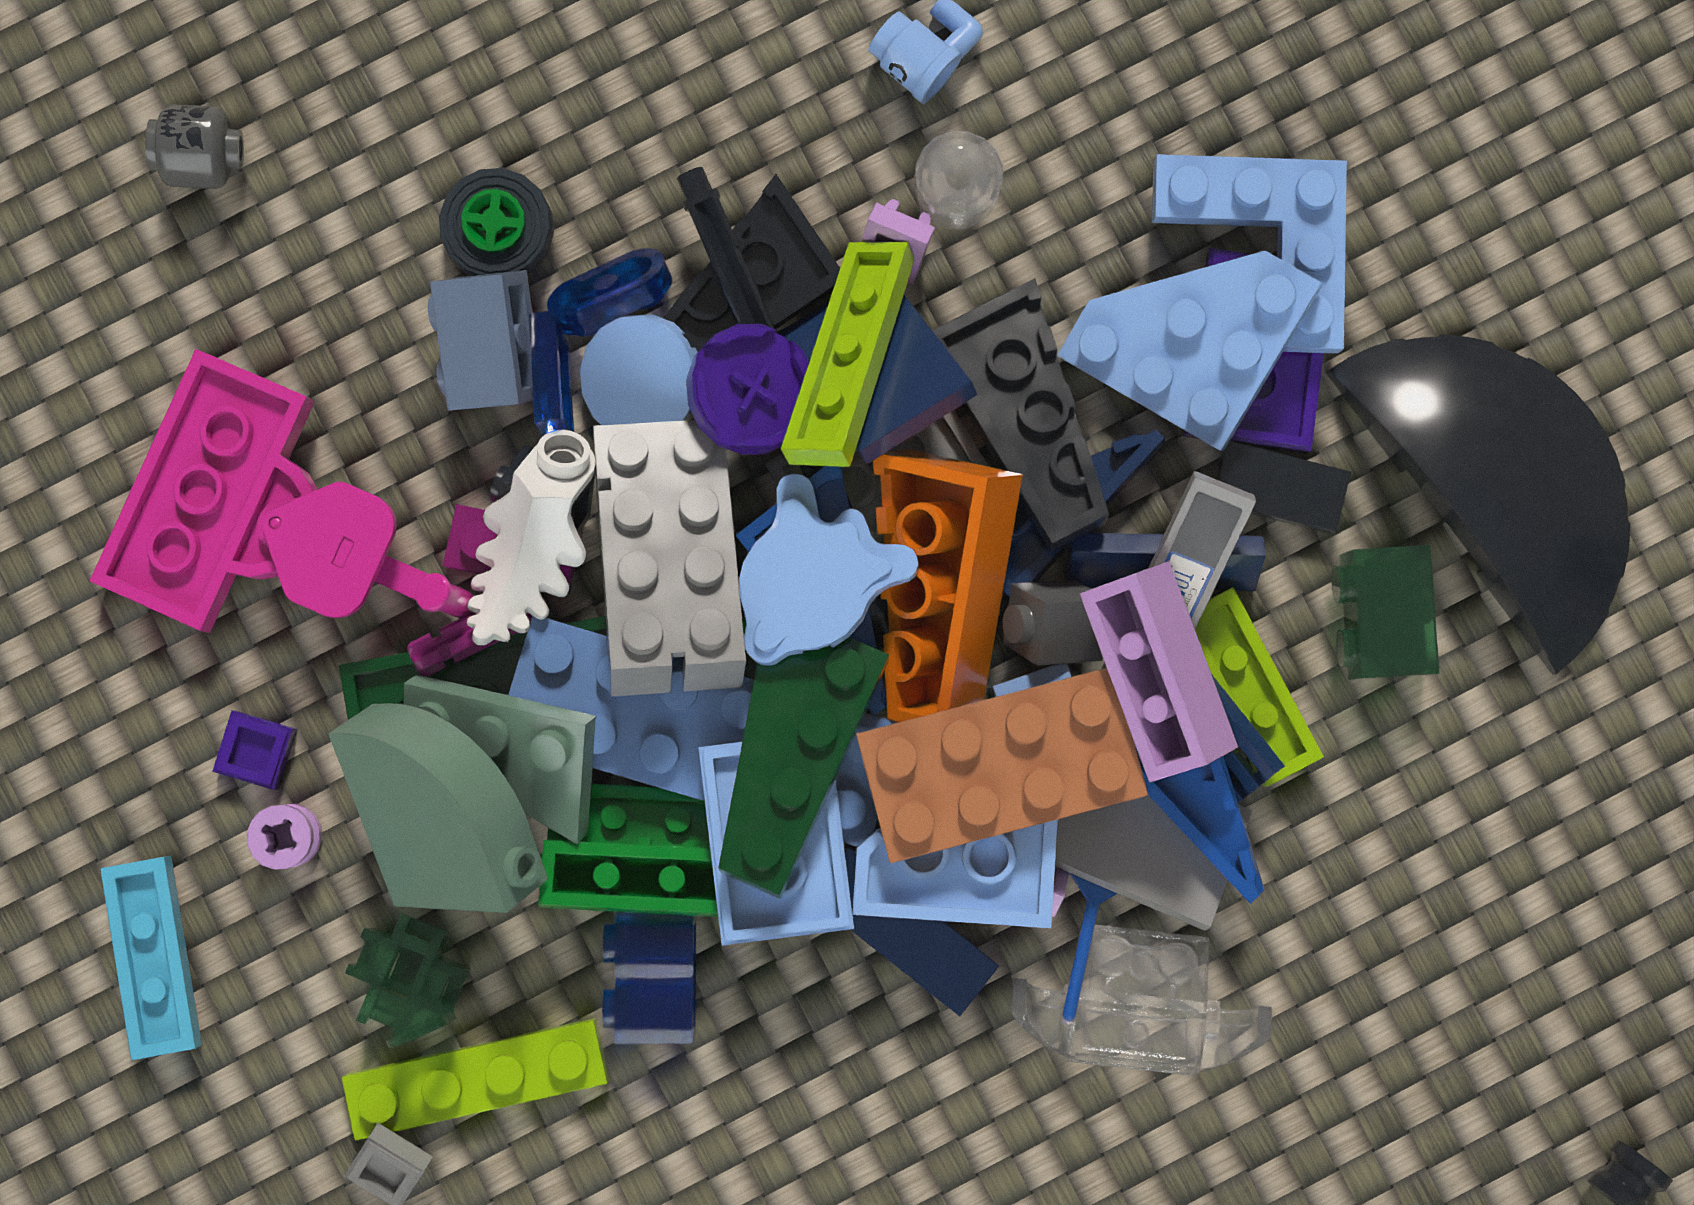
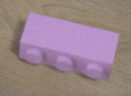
(1159, 672)

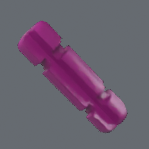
(454, 642)

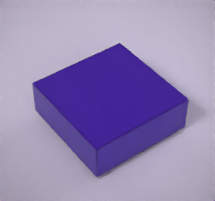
(254, 750)

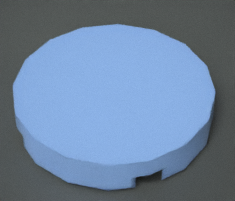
(637, 371)

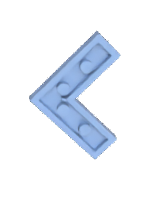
(1292, 194)

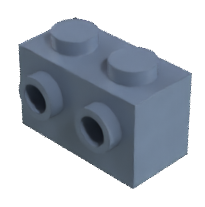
(483, 339)

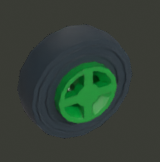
(496, 202)

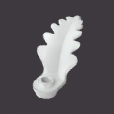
(532, 538)

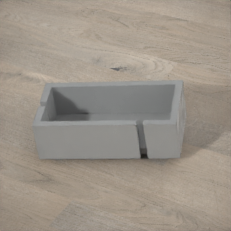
(667, 558)

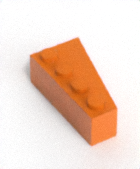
(946, 616)

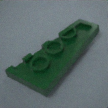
(790, 755)

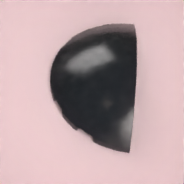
(1511, 472)

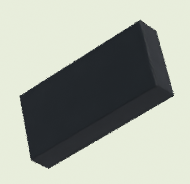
(1286, 486)

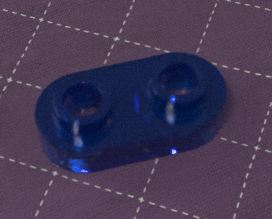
(610, 291)

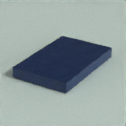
(914, 385)

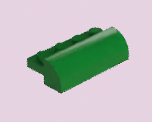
(640, 856)

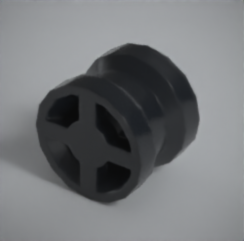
(1629, 1177)

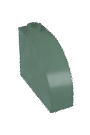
(436, 812)

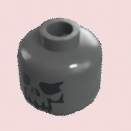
(193, 146)

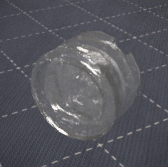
(958, 179)

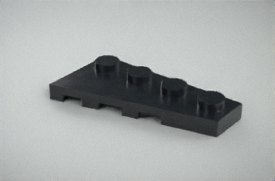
(1028, 411)

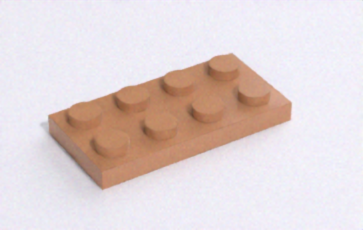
(1000, 765)

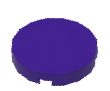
(746, 387)

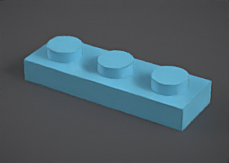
(151, 957)

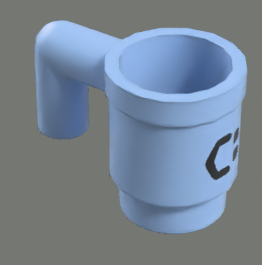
(919, 56)

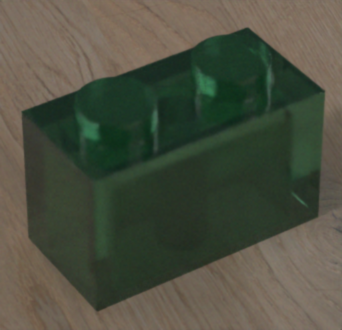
(1386, 612)

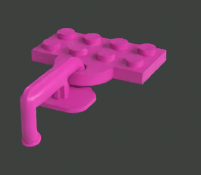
(231, 503)

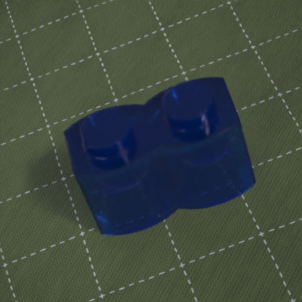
(652, 978)

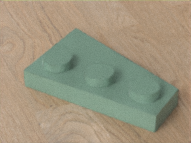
(534, 745)

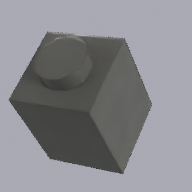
(1050, 623)

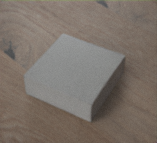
(388, 1166)

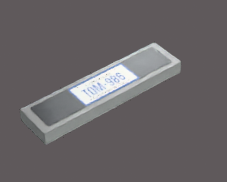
(1203, 538)

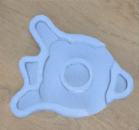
(813, 578)

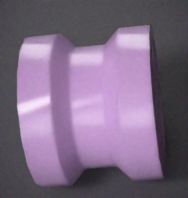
(296, 840)

